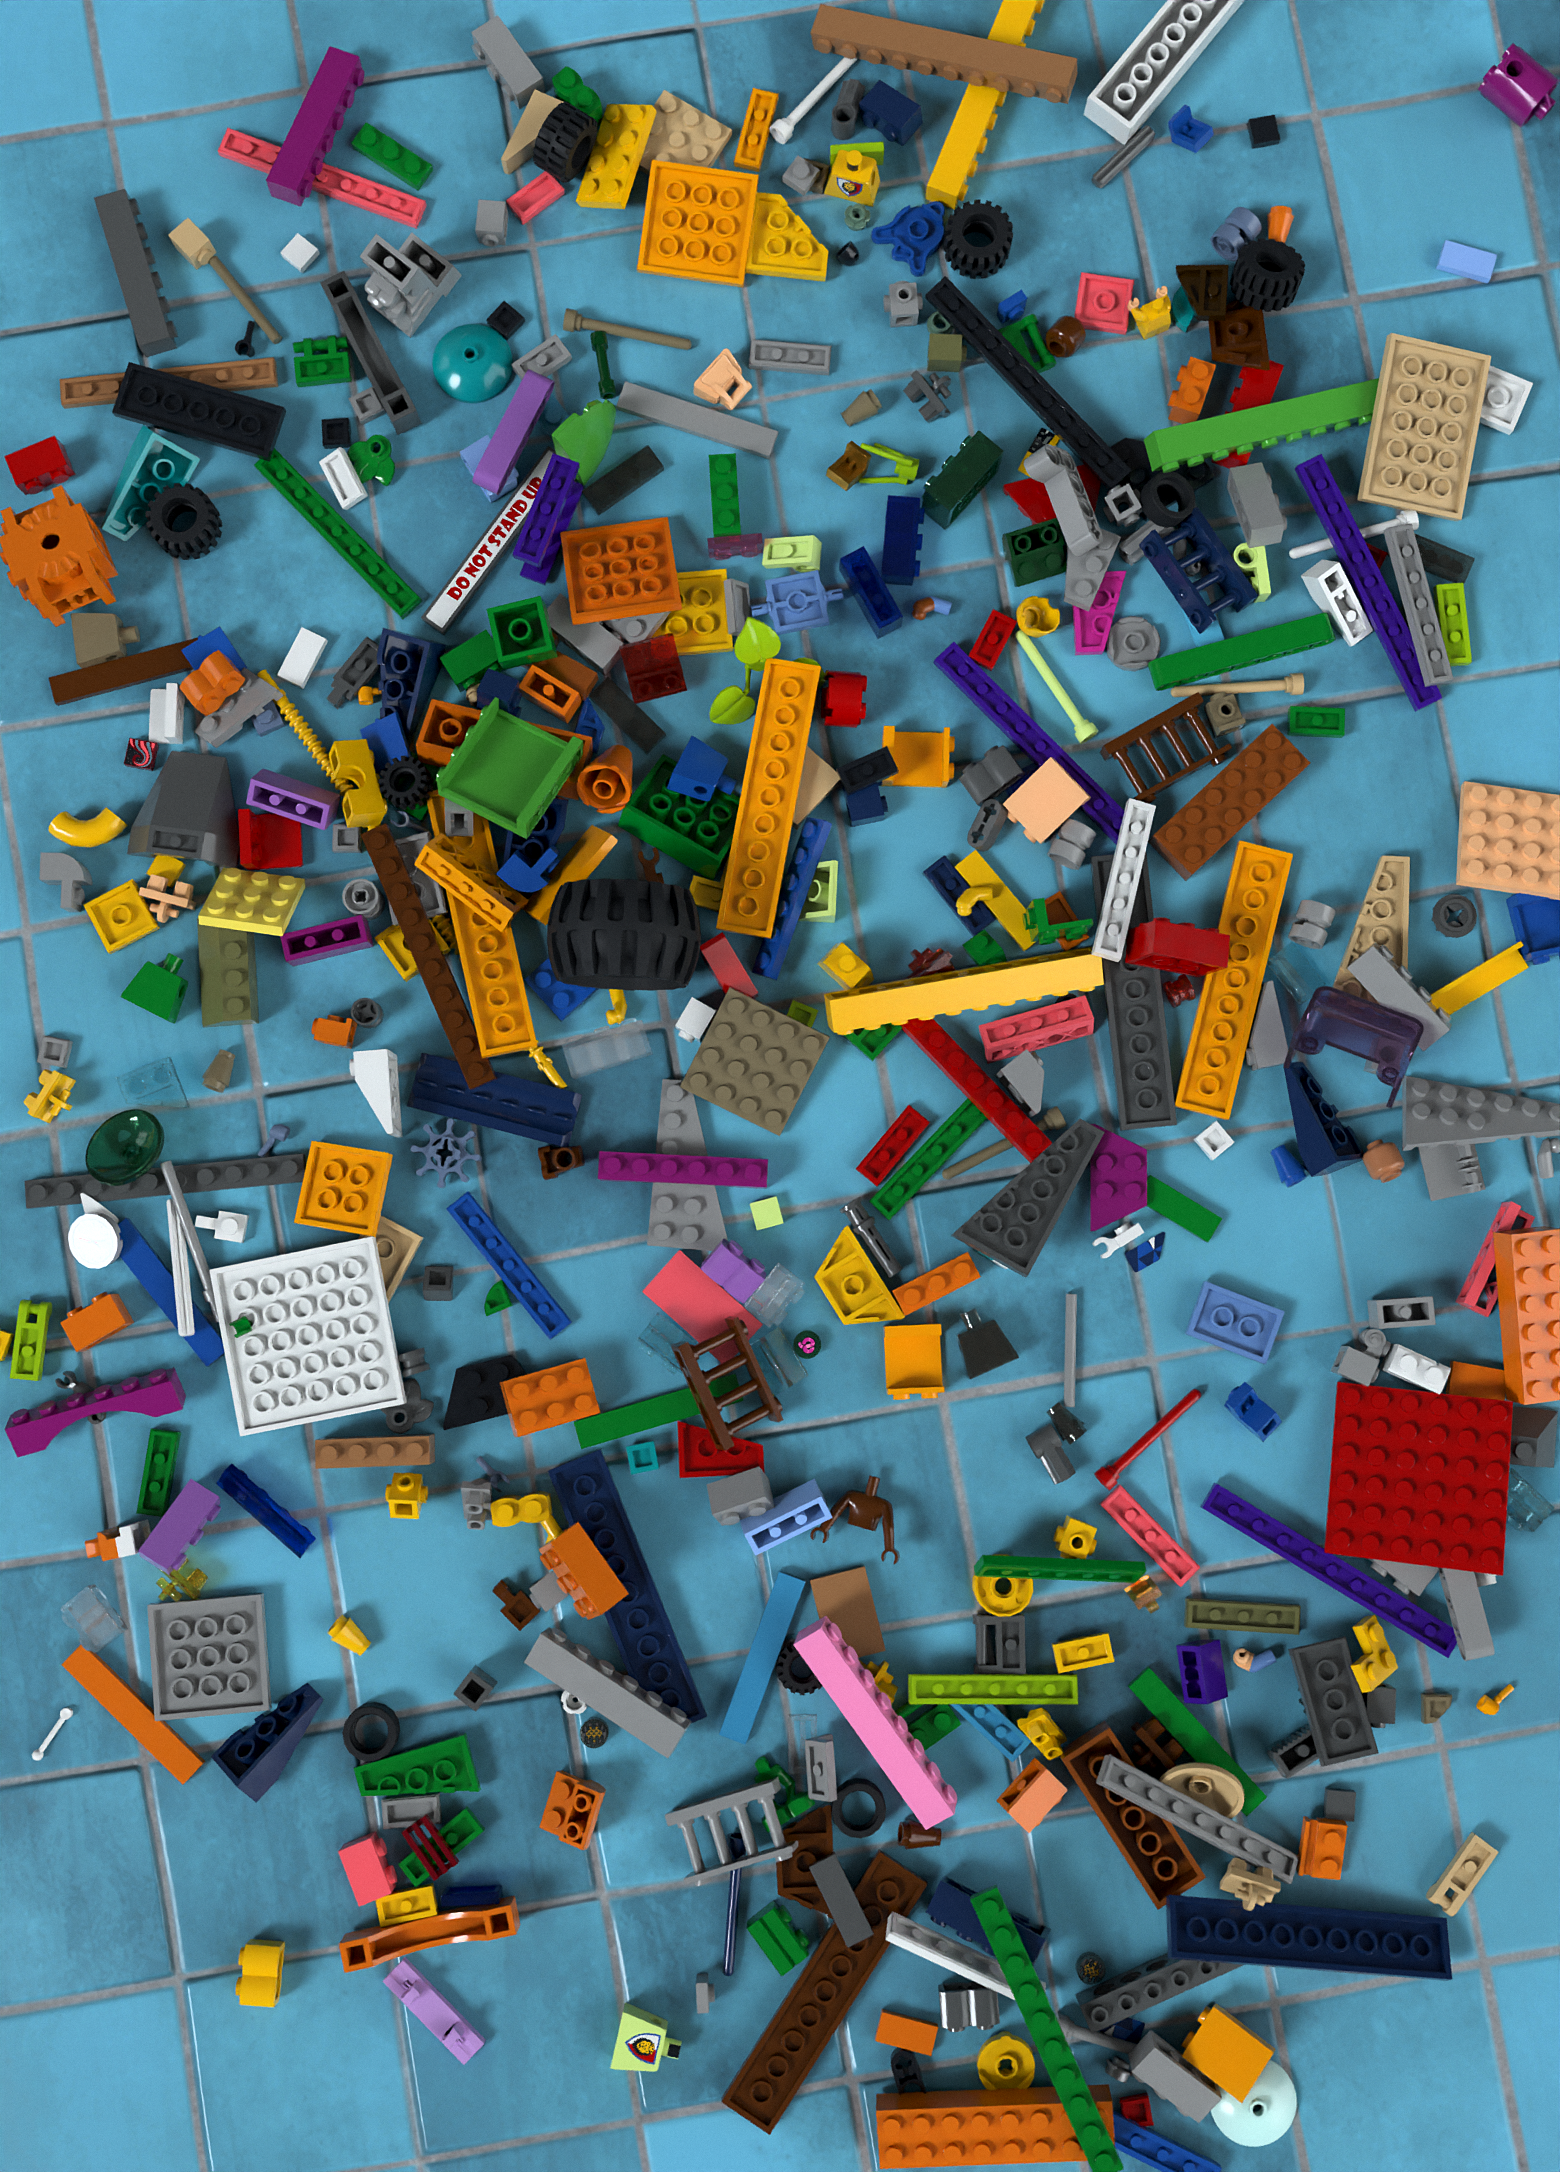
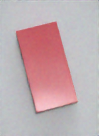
(535, 197)

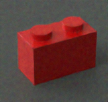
(40, 465)

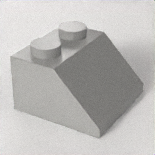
(1024, 1081)

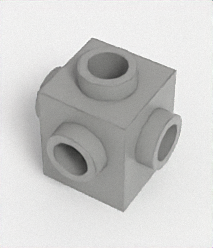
(903, 304)
(1123, 495)

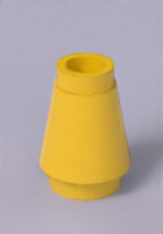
(348, 1635)

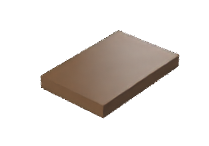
(849, 1604)

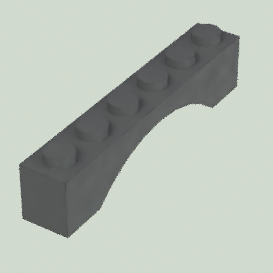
(370, 353)

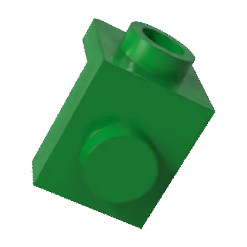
(984, 949)

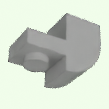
(70, 874)

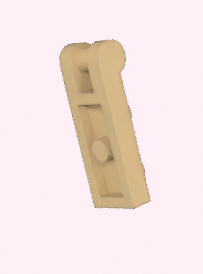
(1462, 1874)

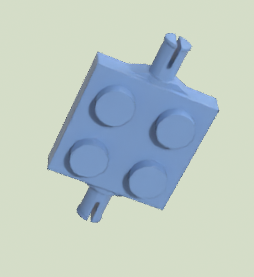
(797, 602)

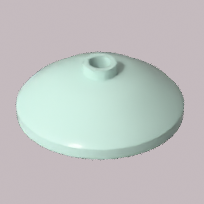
(1254, 2129)

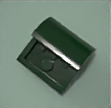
(1035, 552)

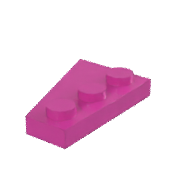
(1093, 626)

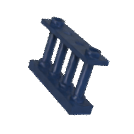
(1216, 559)

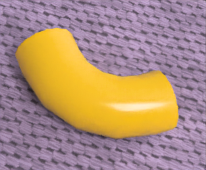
(87, 832)

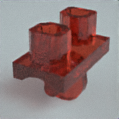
(929, 963)

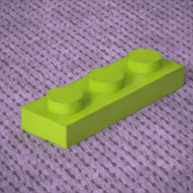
(1453, 622)

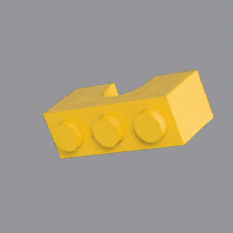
(355, 762)

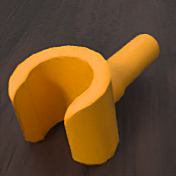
(366, 693)
(1492, 1706)

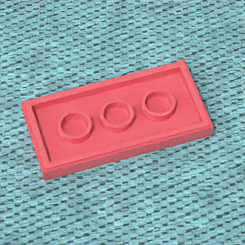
(698, 1303)

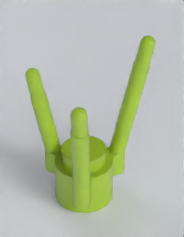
(905, 466)

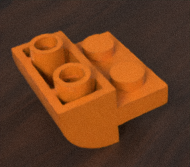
(572, 1809)

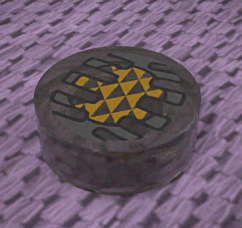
(594, 1732)
(1090, 1968)

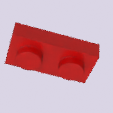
(992, 640)

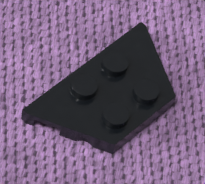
(478, 1392)

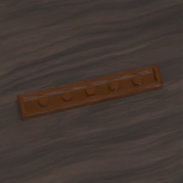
(120, 673)

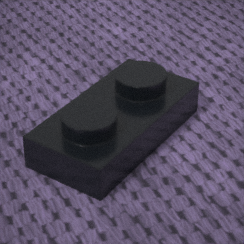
(867, 770)

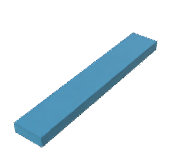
(762, 1657)

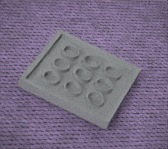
(209, 1657)

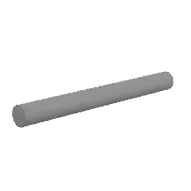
(1070, 1350)

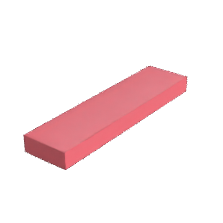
(1149, 1535)

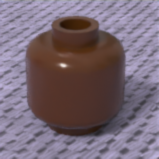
(1065, 336)

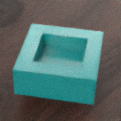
(642, 1457)

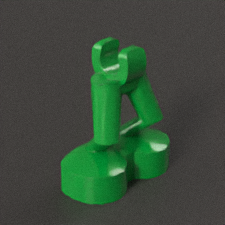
(794, 1804)

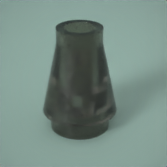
(1066, 1423)

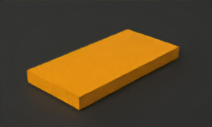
(575, 866)

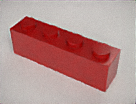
(1255, 390)

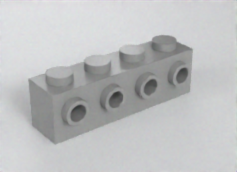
(1396, 991)

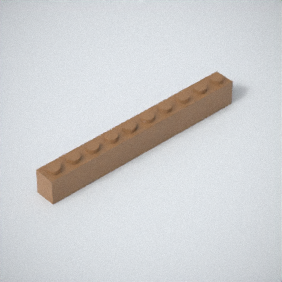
(944, 54)

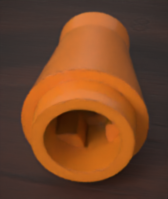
(1279, 223)

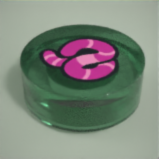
(807, 1344)

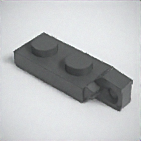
(354, 673)

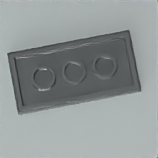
(1333, 1701)

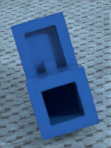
(526, 876)
(1252, 1411)

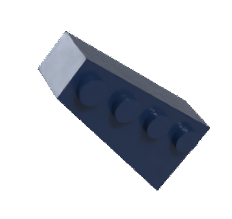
(954, 1908)

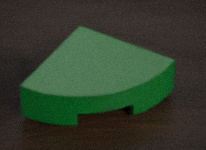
(497, 1299)

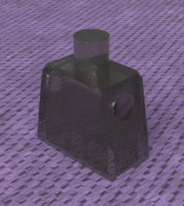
(983, 1345)

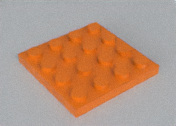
(620, 571)

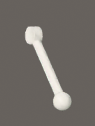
(65, 1714)

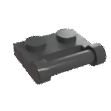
(1008, 1641)

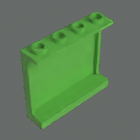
(508, 770)

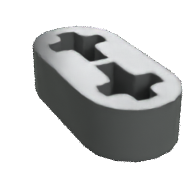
(987, 825)

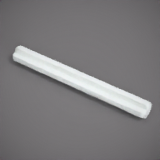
(180, 1272)

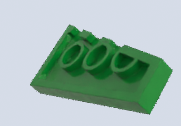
(433, 1767)

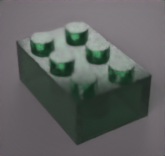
(961, 479)

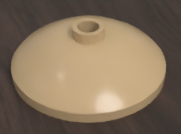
(1208, 1786)

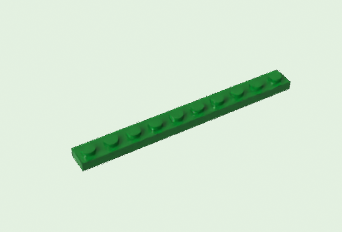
(1046, 2031)

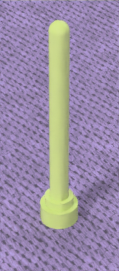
(1084, 729)

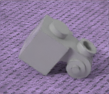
(1362, 1364)

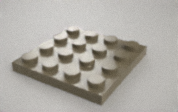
(754, 1061)

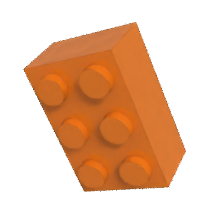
(549, 1397)
(582, 1572)

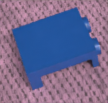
(1536, 926)

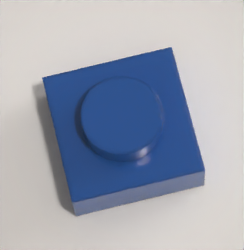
(1012, 307)

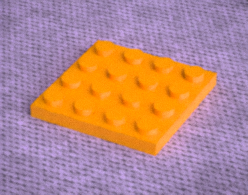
(697, 223)

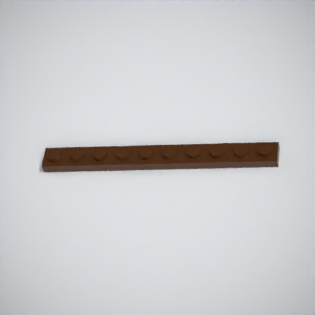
(428, 955)

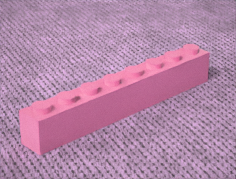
(876, 1722)

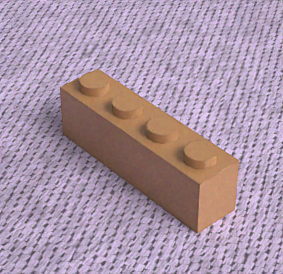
(375, 1451)

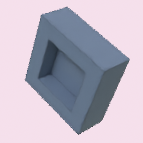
(269, 720)

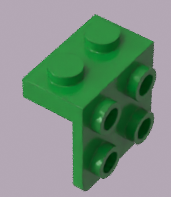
(1037, 923)

